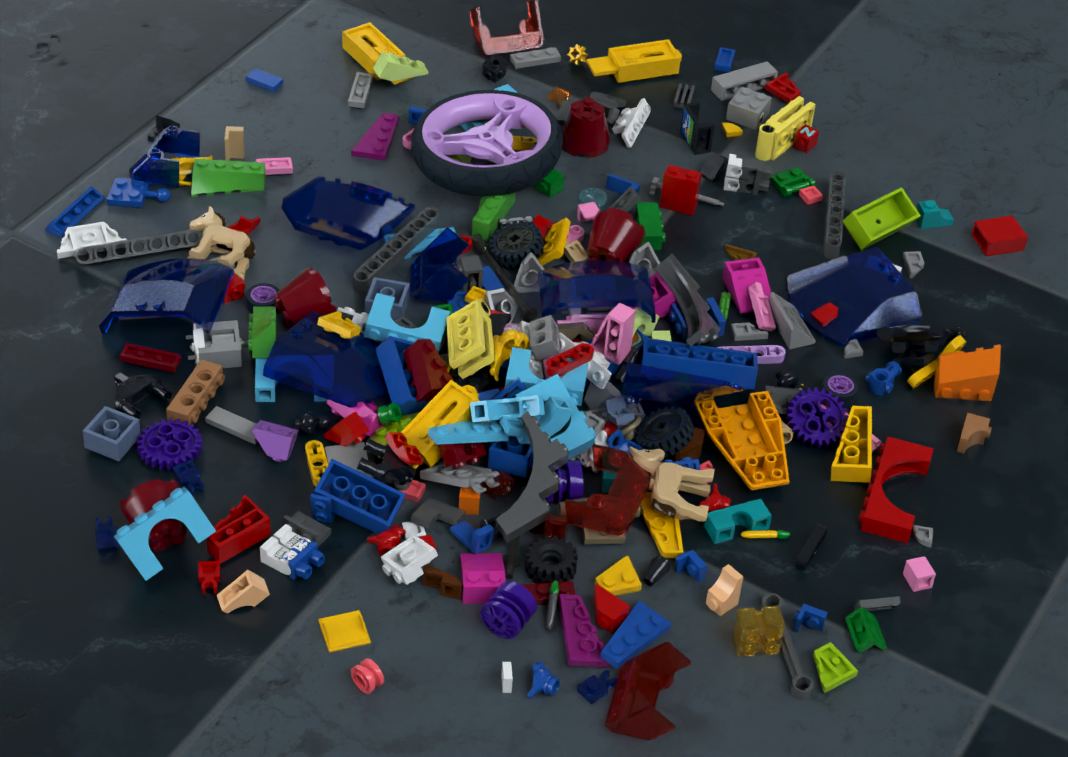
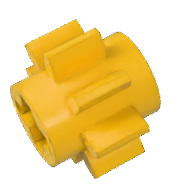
(579, 58)

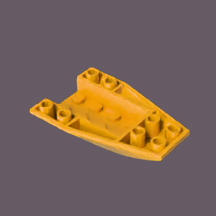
(749, 439)

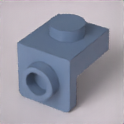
(617, 412)

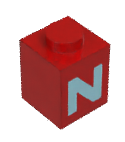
(805, 138)

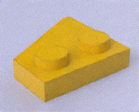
(334, 323)
(620, 578)

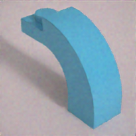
(510, 407)
(556, 416)

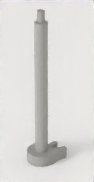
(656, 184)

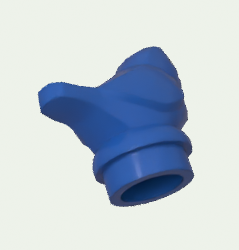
(543, 680)

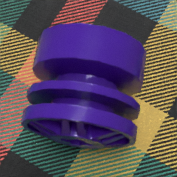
(570, 482)
(508, 610)

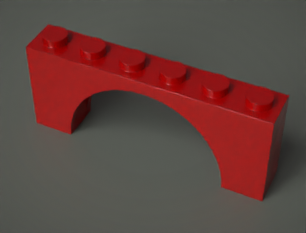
(880, 514)

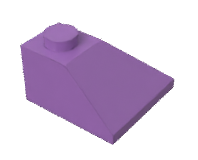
(275, 439)

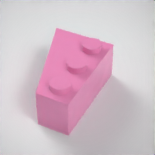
(615, 334)

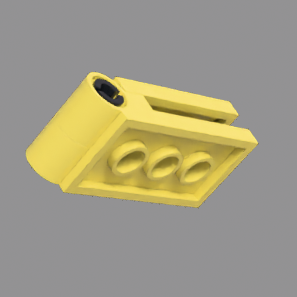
(779, 130)
(470, 338)

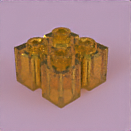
(758, 631)

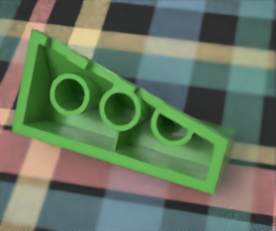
(227, 176)
(490, 212)
(262, 331)

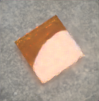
(558, 94)

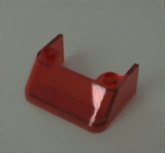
(529, 37)
(617, 509)
(637, 690)

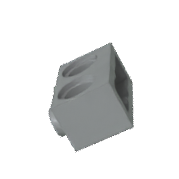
(544, 337)

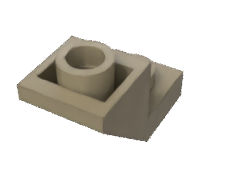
(571, 330)

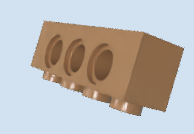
(196, 392)

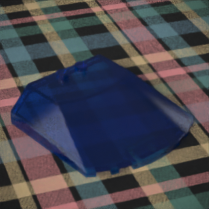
(344, 212)
(595, 285)
(171, 289)
(864, 289)
(327, 364)
(672, 388)

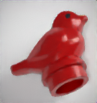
(716, 500)
(387, 539)

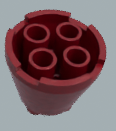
(585, 129)
(614, 236)
(303, 295)
(143, 497)

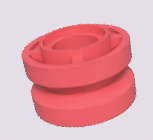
(367, 676)

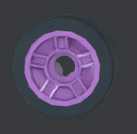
(260, 296)
(842, 386)

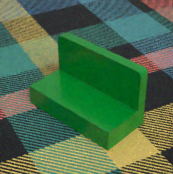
(865, 630)

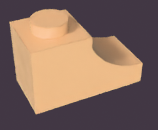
(244, 591)
(725, 592)

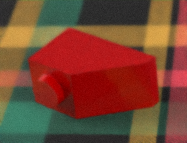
(348, 430)
(609, 609)

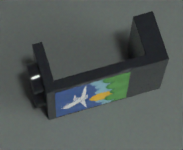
(698, 135)

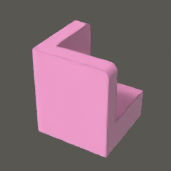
(587, 212)
(919, 574)

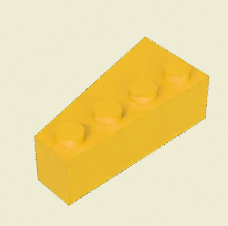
(854, 453)

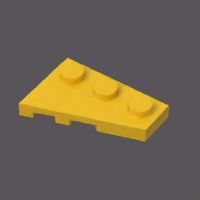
(555, 241)

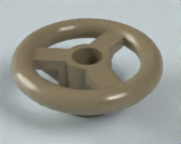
(629, 429)

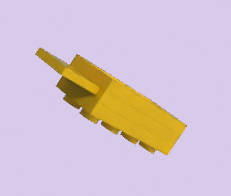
(366, 44)
(638, 61)
(447, 407)

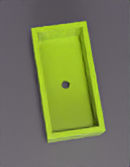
(891, 211)

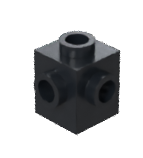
(495, 68)

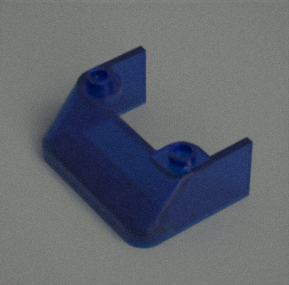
(156, 169)
(435, 270)

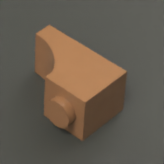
(974, 432)

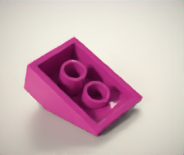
(662, 296)
(481, 576)

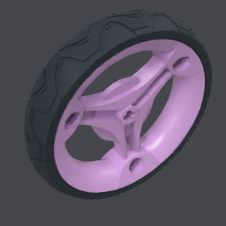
(489, 141)

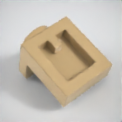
(575, 251)

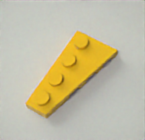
(663, 529)

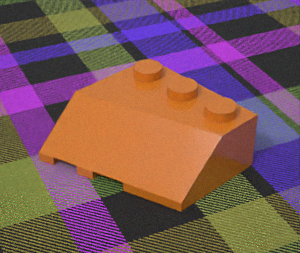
(968, 374)

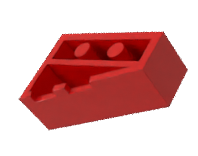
(238, 531)

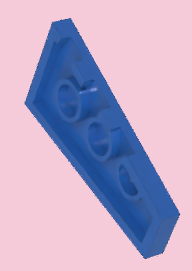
(635, 633)

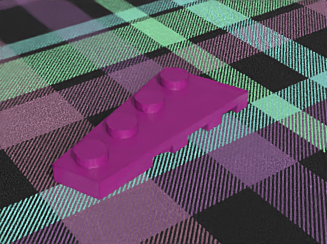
(378, 138)
(579, 634)

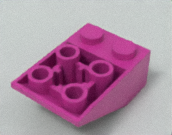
(739, 276)

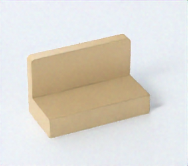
(234, 142)

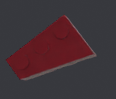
(427, 369)

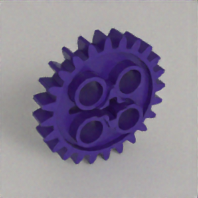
(801, 420)
(169, 444)

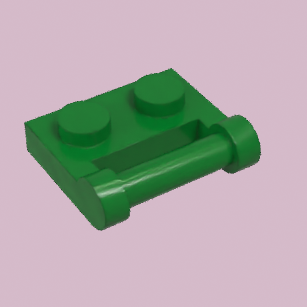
(791, 181)

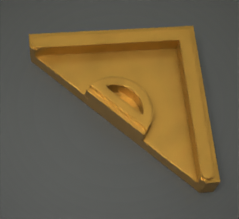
(738, 253)

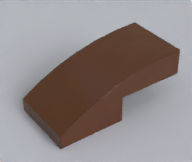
(449, 585)

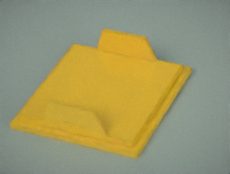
(344, 631)

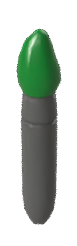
(554, 591)

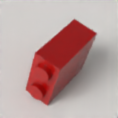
(680, 189)
(999, 235)

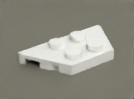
(86, 236)

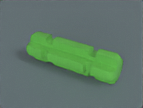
(724, 303)

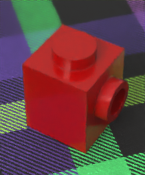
(235, 289)

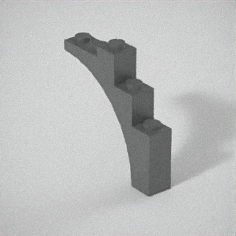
(700, 324)
(532, 507)

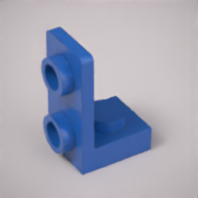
(619, 184)
(321, 508)
(475, 540)

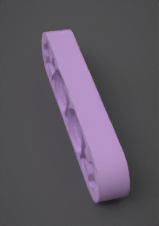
(775, 352)

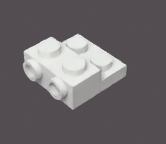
(407, 559)

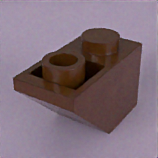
(693, 448)

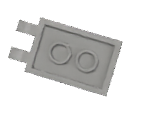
(347, 455)
(462, 477)

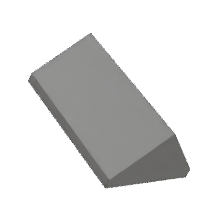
(790, 323)

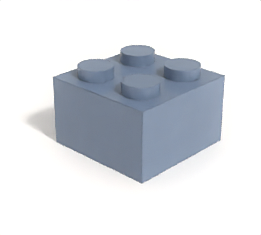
(391, 288)
(111, 433)

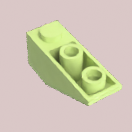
(397, 68)

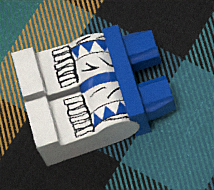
(291, 553)

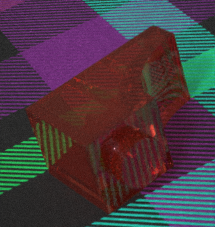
(556, 526)

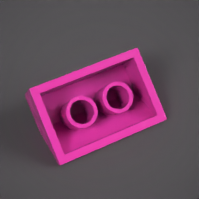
(367, 412)

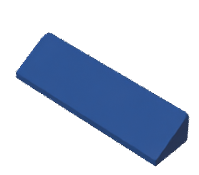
(75, 212)

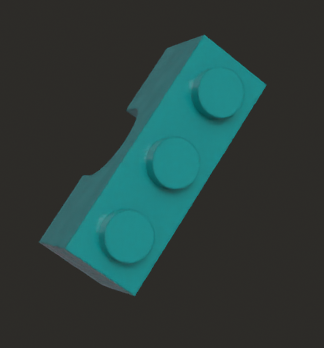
(752, 515)

